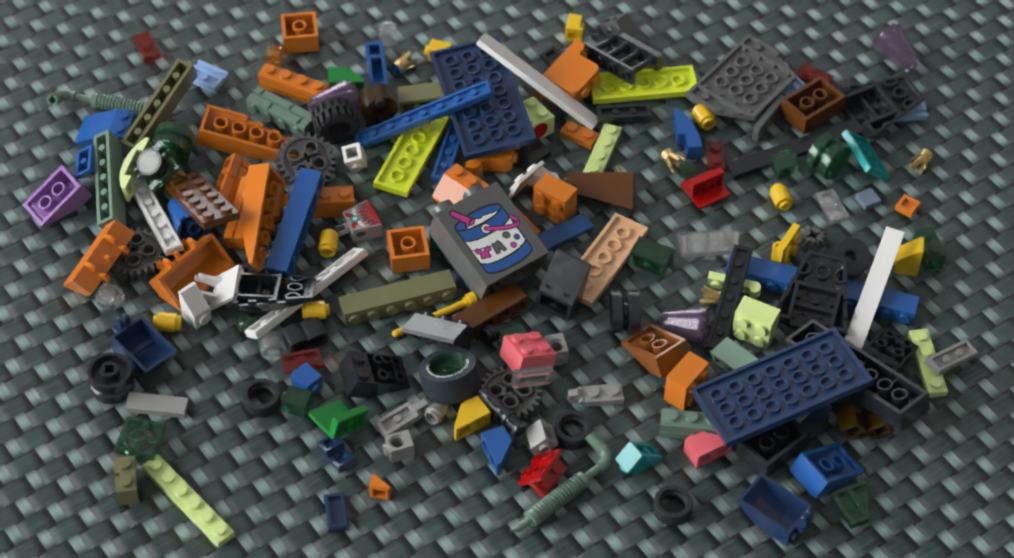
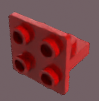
(706, 188)
(543, 472)

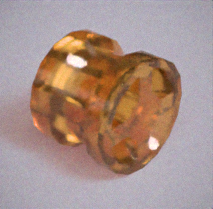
(274, 55)

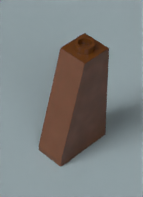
(606, 188)

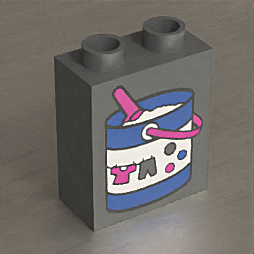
(487, 239)

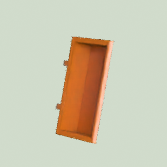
(198, 257)
(99, 258)

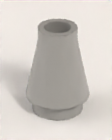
(435, 413)

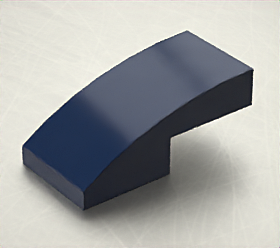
(336, 453)

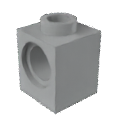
(559, 345)
(541, 436)
(405, 448)

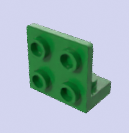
(338, 420)

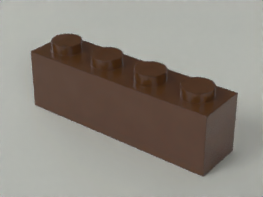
(493, 308)

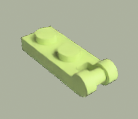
(750, 287)

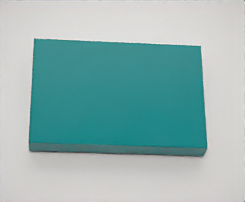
(866, 155)

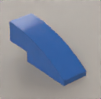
(376, 63)
(686, 135)

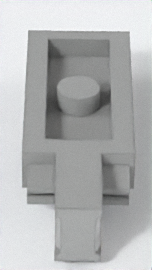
(597, 395)
(401, 417)

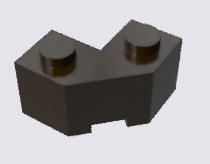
(856, 423)

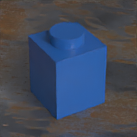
(307, 378)

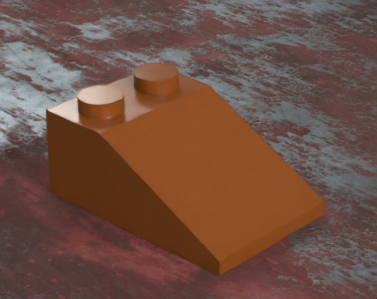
(656, 349)

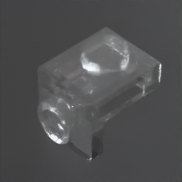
(388, 33)

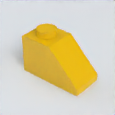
(909, 257)
(471, 417)

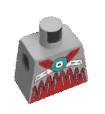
(360, 223)

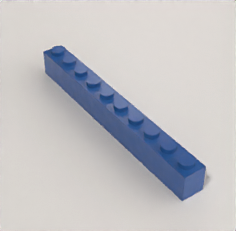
(776, 277)

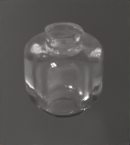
(109, 296)
(272, 346)

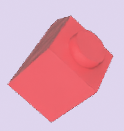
(704, 448)

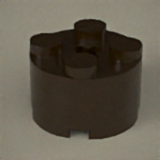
(377, 103)

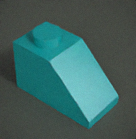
(637, 457)

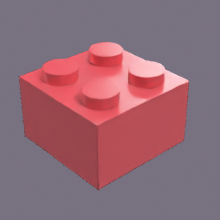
(526, 351)

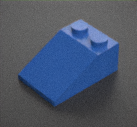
(115, 120)
(825, 469)

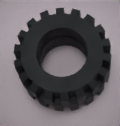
(335, 119)

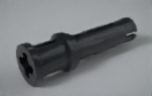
(508, 417)

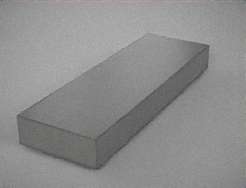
(951, 357)
(156, 404)

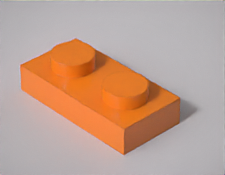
(579, 134)

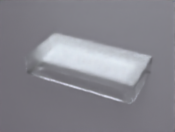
(531, 376)

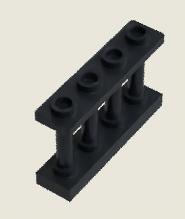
(623, 43)

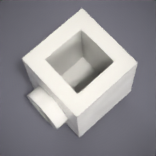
(354, 157)

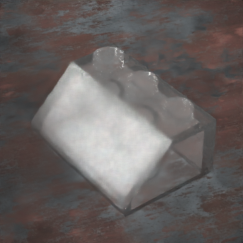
(706, 243)

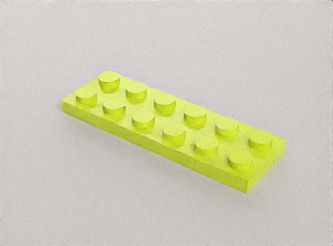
(648, 85)
(409, 157)

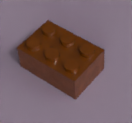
(812, 105)

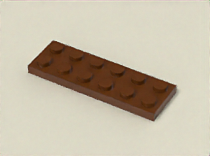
(201, 200)

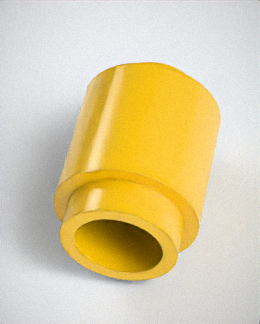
(703, 117)
(781, 197)
(328, 243)
(315, 309)
(167, 322)

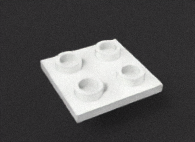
(533, 175)
(224, 286)

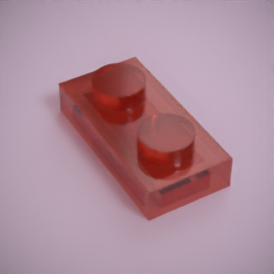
(146, 46)
(808, 73)
(715, 155)
(293, 360)

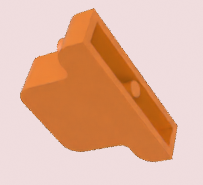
(572, 73)
(495, 162)

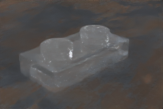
(832, 206)

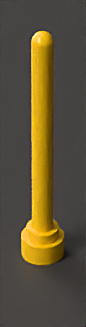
(466, 301)

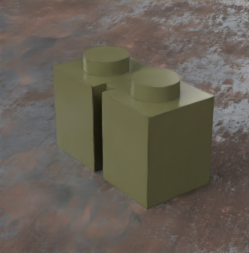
(126, 480)

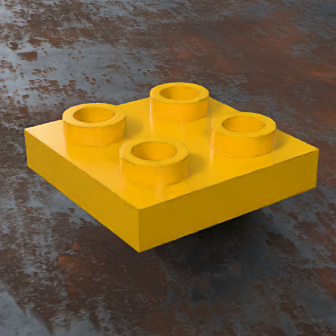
(787, 247)

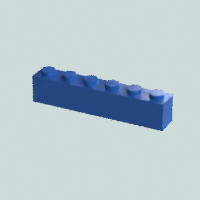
(295, 221)

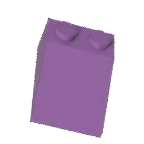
(57, 197)

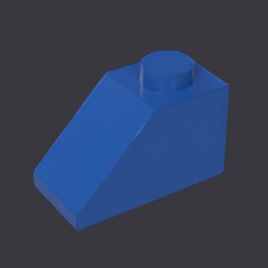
(85, 163)
(497, 447)

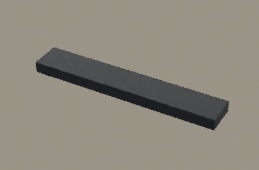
(729, 295)

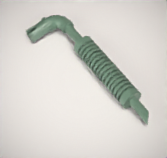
(98, 101)
(568, 489)

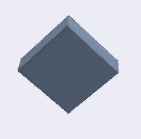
(868, 199)

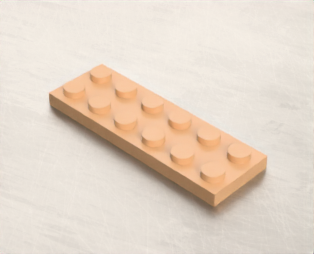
(609, 254)

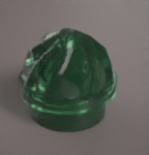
(686, 170)
(244, 322)

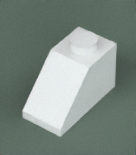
(194, 306)

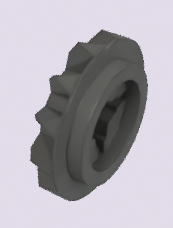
(811, 243)

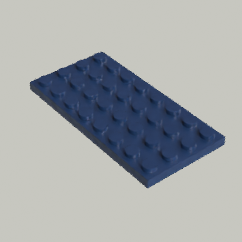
(493, 123)
(781, 387)

